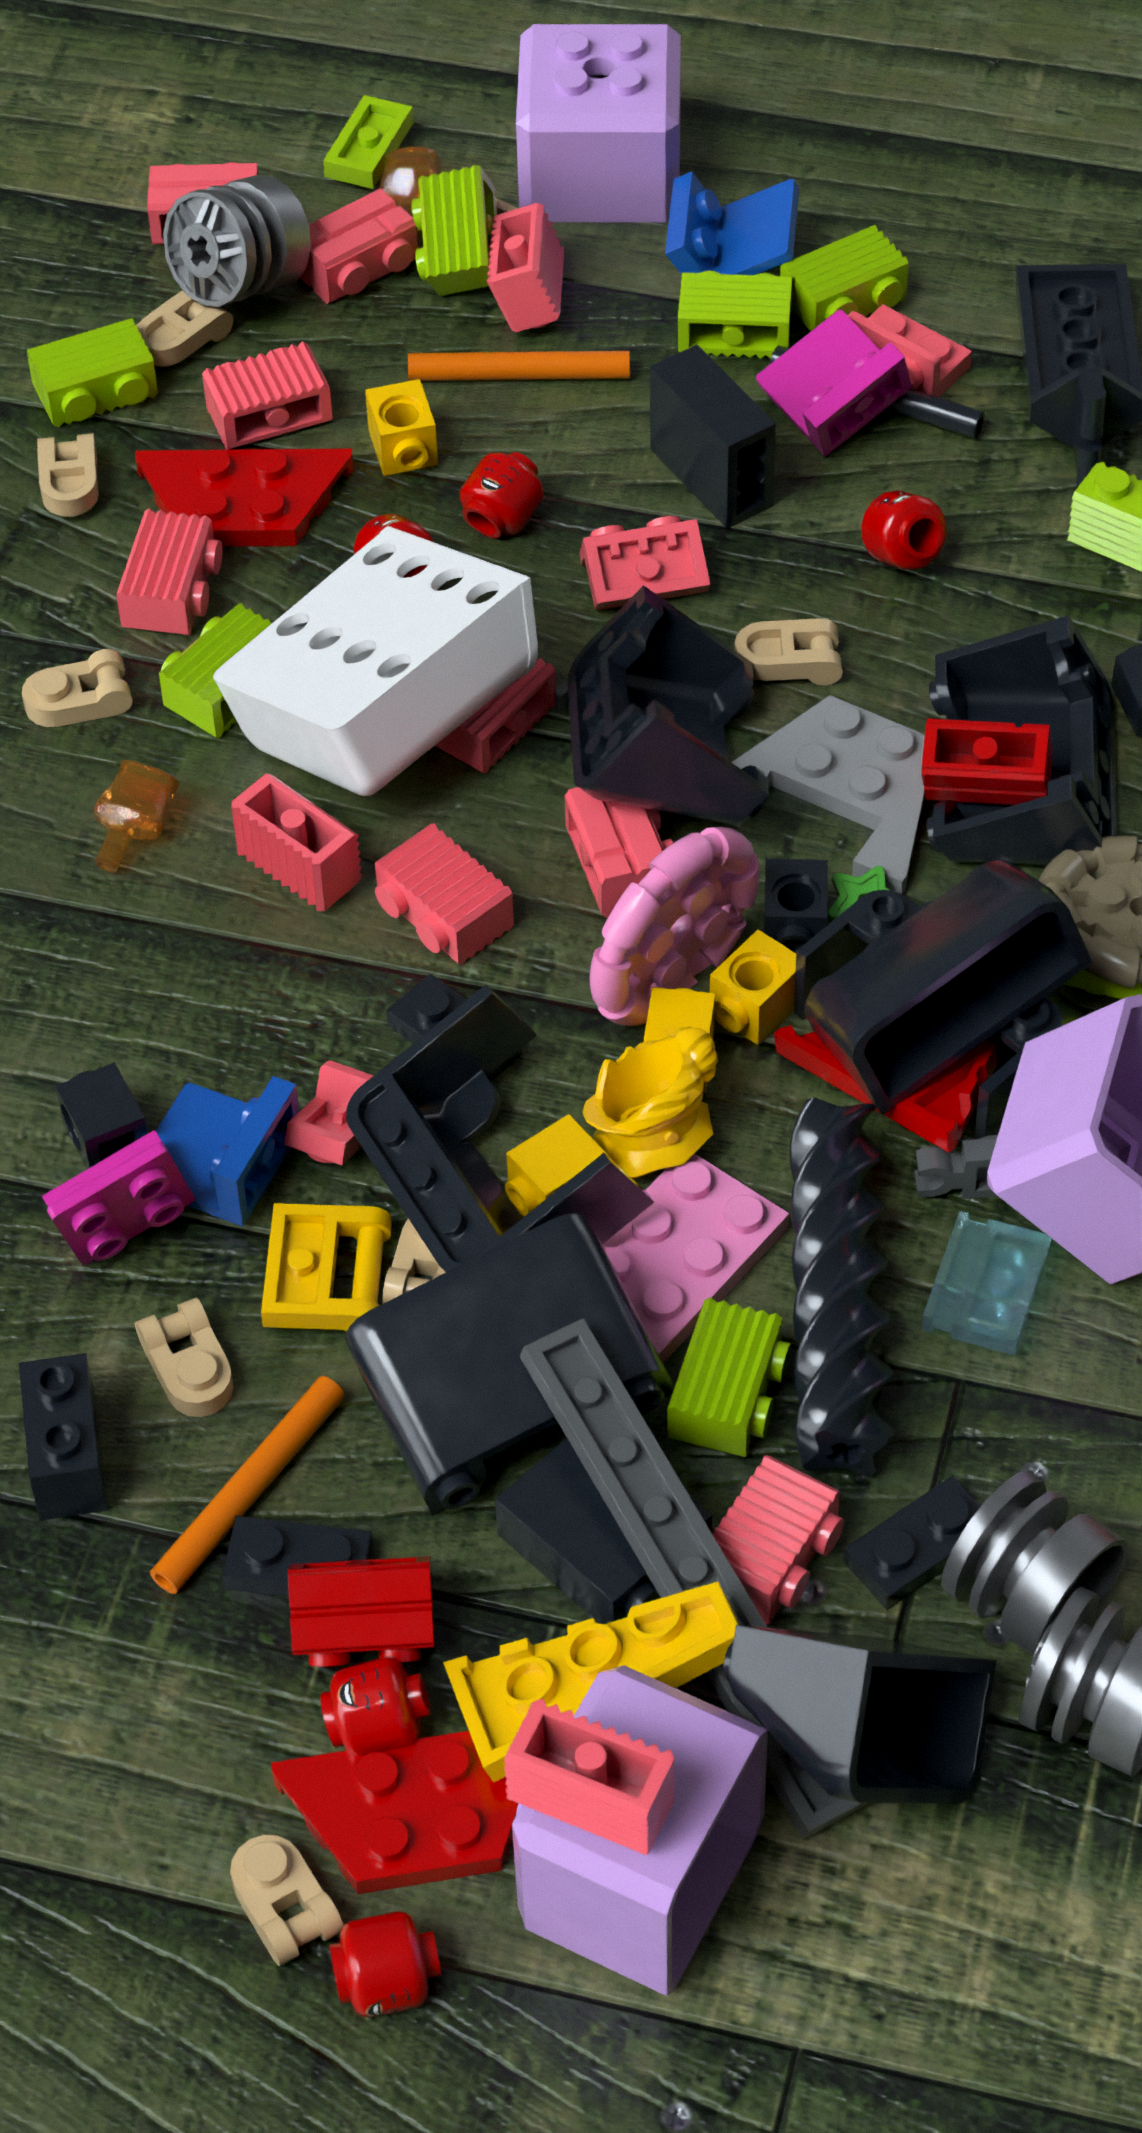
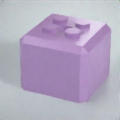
(599, 121)
(1075, 1139)
(653, 1908)

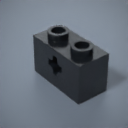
(62, 1436)

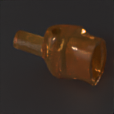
(403, 171)
(132, 809)

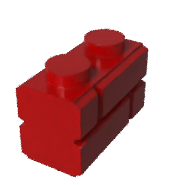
(986, 761)
(361, 1608)

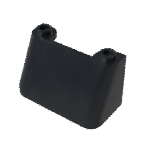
(1021, 679)
(653, 715)
(450, 1352)

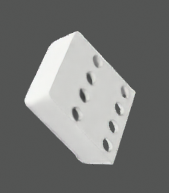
(381, 662)

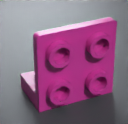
(835, 381)
(119, 1199)

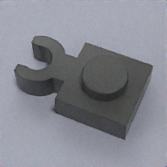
(961, 1170)

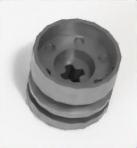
(236, 240)
(1029, 1560)
(1091, 1679)

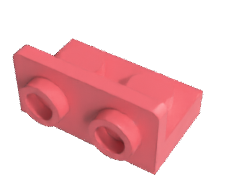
(930, 357)
(661, 557)

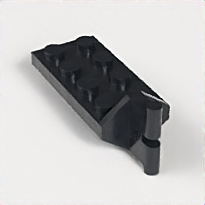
(1079, 354)

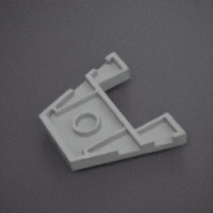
(855, 769)

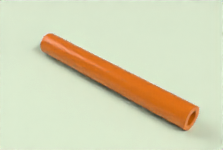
(519, 365)
(247, 1484)

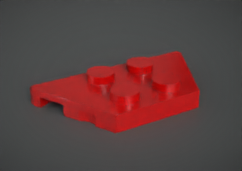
(247, 493)
(934, 1111)
(403, 1811)

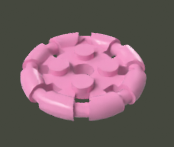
(674, 922)

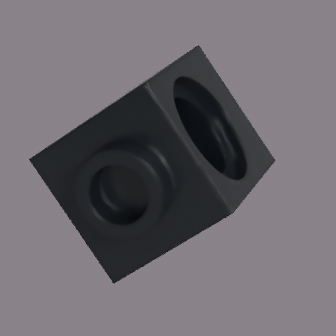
(795, 900)
(99, 1113)

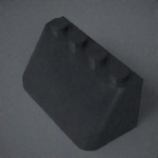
(946, 980)
(867, 1711)

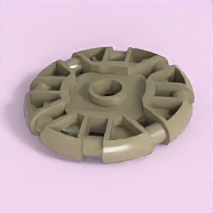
(1105, 903)

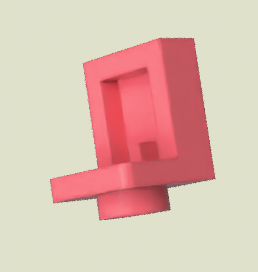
(322, 1124)

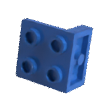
(734, 238)
(228, 1145)

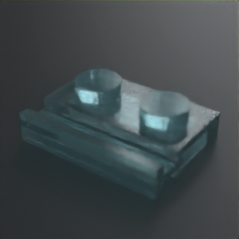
(987, 1283)

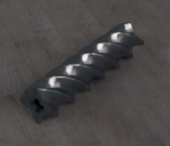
(832, 1274)

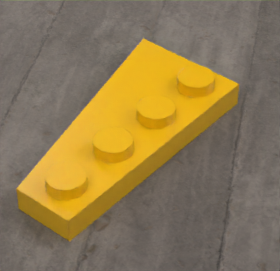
(661, 1638)

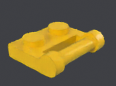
(304, 1264)

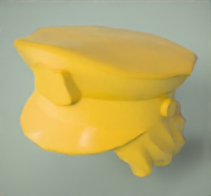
(652, 1102)

